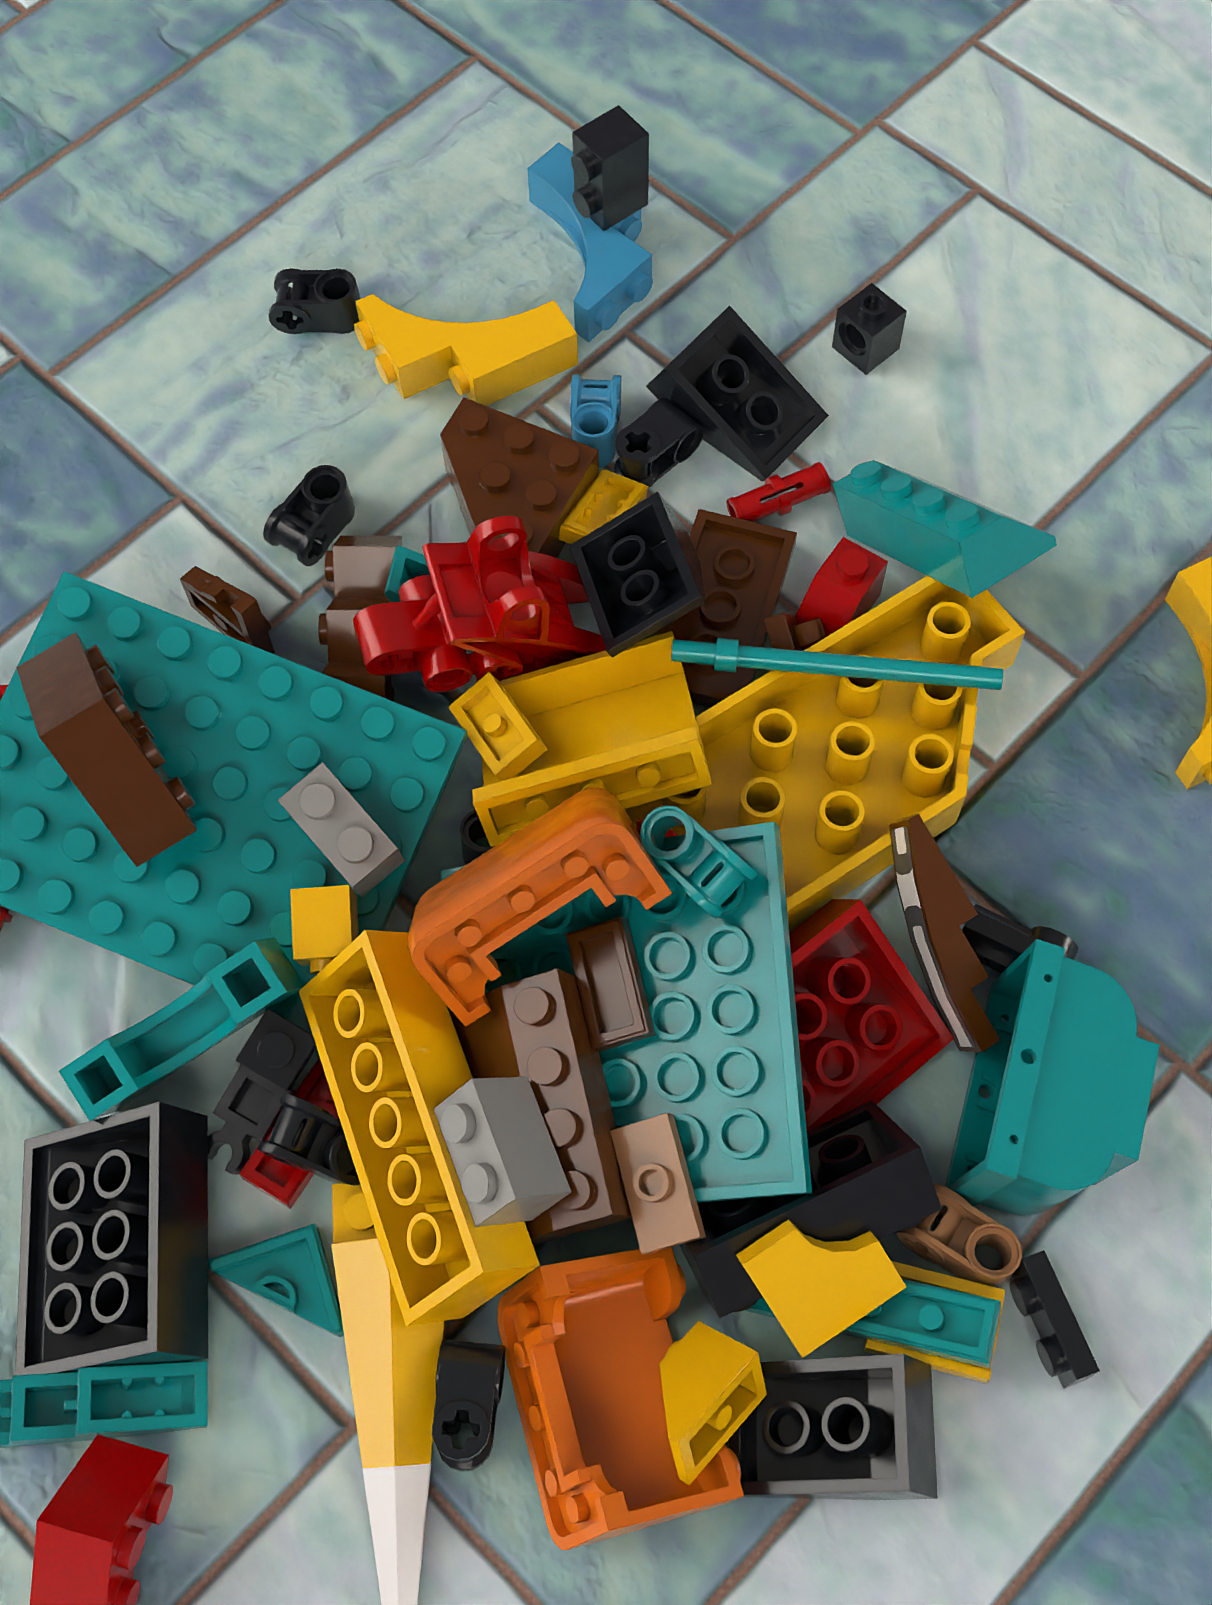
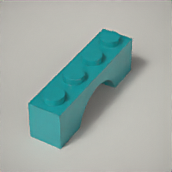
(182, 1030)

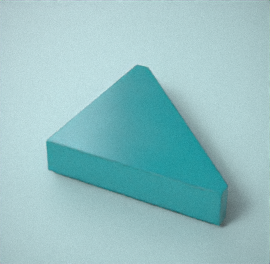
(288, 1273)

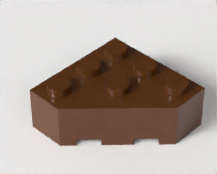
(515, 470)
(106, 748)

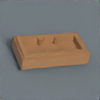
(657, 1184)

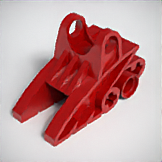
(483, 600)

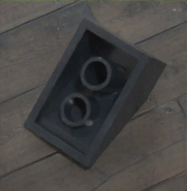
(740, 395)
(639, 573)
(841, 1430)

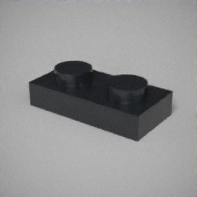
(1062, 1341)

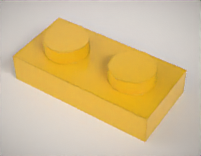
(497, 728)

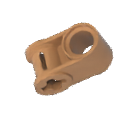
(957, 1237)

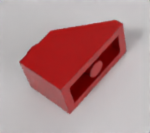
(843, 587)

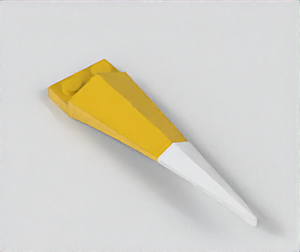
(392, 1396)

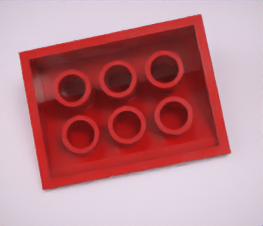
(856, 1012)

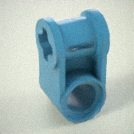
(595, 414)

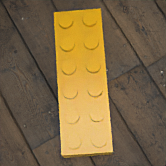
(388, 1066)

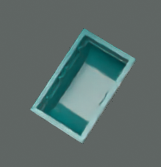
(1061, 1086)

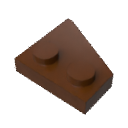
(227, 608)

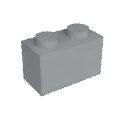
(342, 830)
(501, 1150)

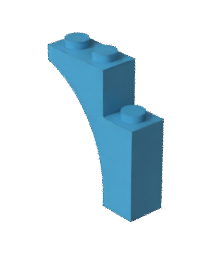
(615, 266)

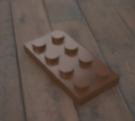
(742, 584)

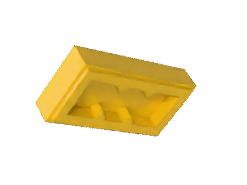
(602, 502)

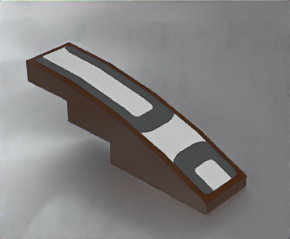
(933, 912)

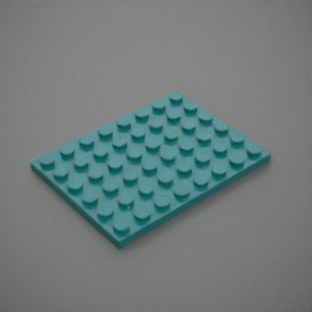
(239, 738)

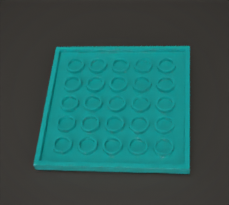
(719, 1018)

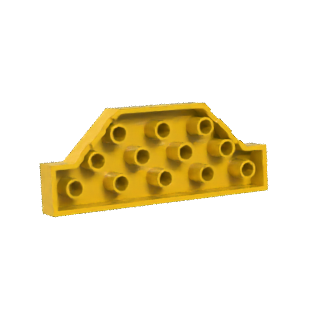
(851, 753)

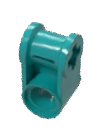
(701, 865)

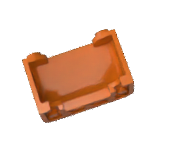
(521, 882)
(591, 1398)

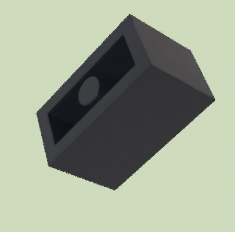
(610, 168)

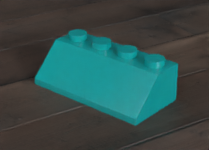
(935, 528)

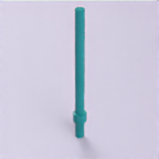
(728, 655)

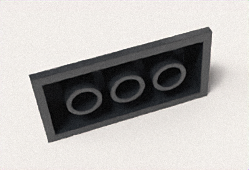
(861, 1181)

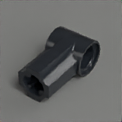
(1001, 940)

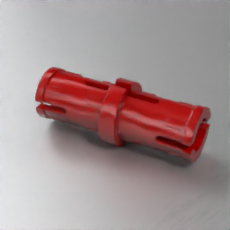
(808, 484)

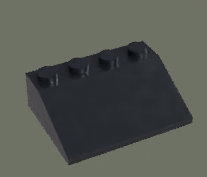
(115, 1243)

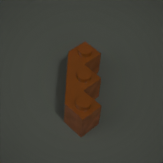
(360, 576)

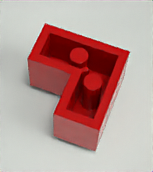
(99, 1526)

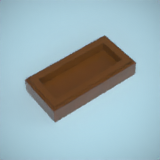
(610, 984)

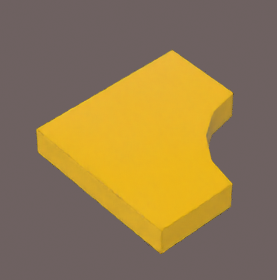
(818, 1284)

